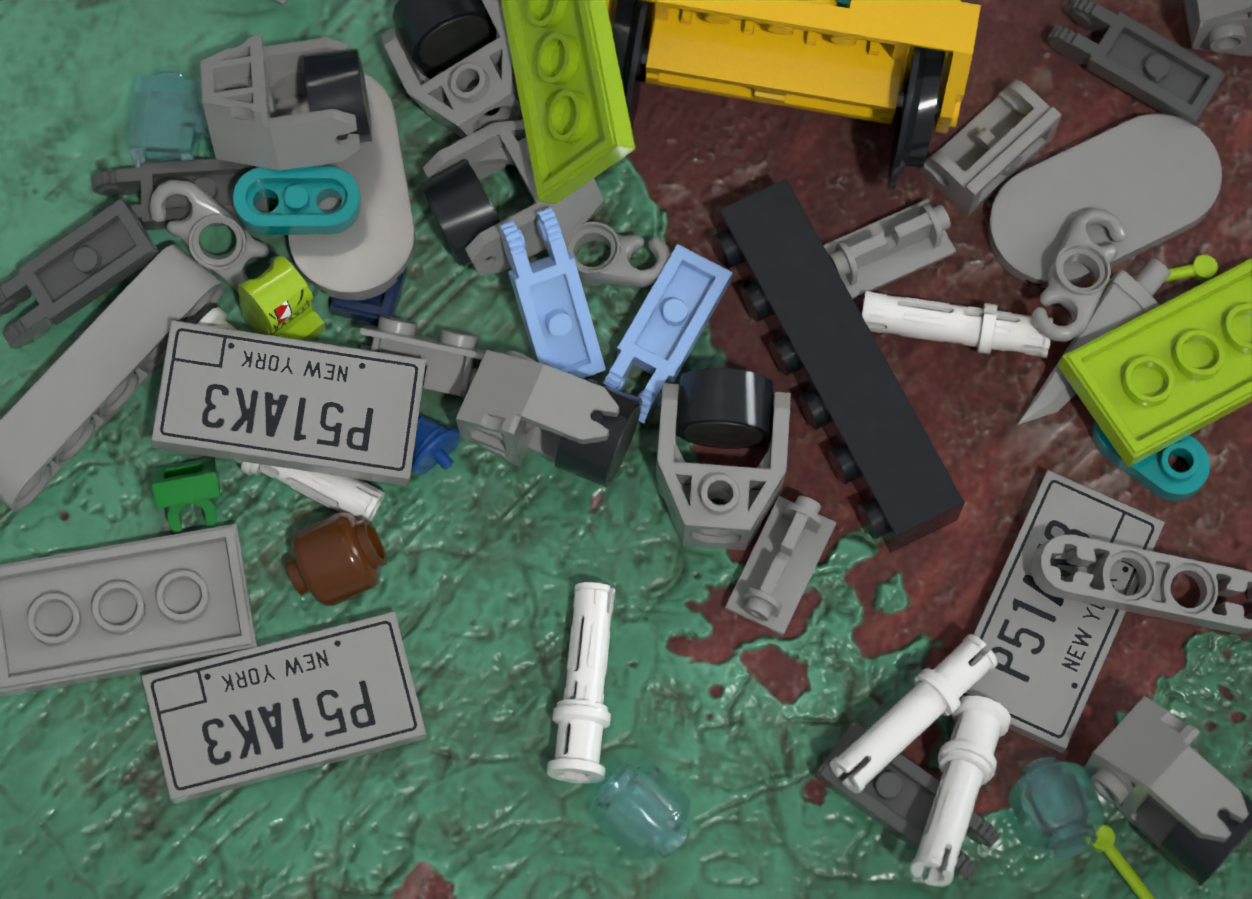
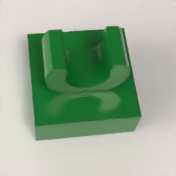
(187, 484)

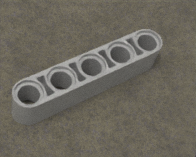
(99, 373)

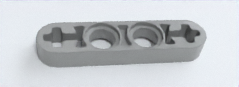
(1155, 580)

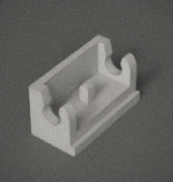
(992, 147)

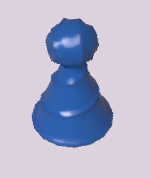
(433, 445)

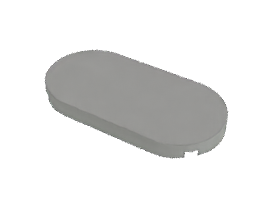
(1147, 172)
(383, 238)

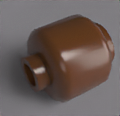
(336, 559)

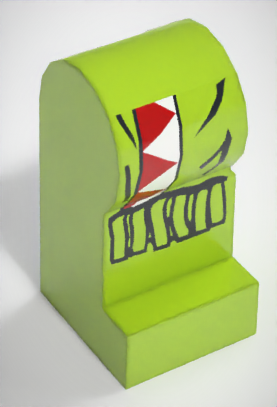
(280, 303)

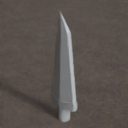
(1119, 304)

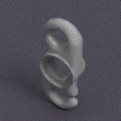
(203, 212)
(617, 268)
(1077, 300)

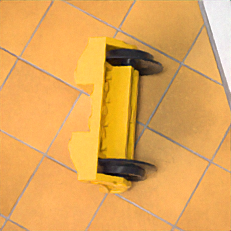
(809, 58)

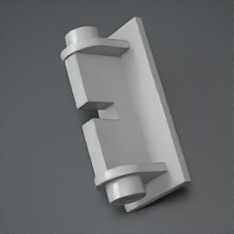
(891, 247)
(448, 358)
(781, 563)

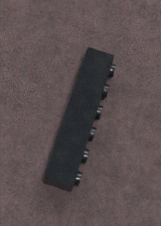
(837, 366)

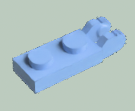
(552, 300)
(669, 323)

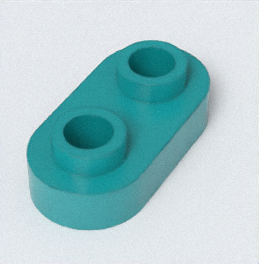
(298, 199)
(1155, 470)

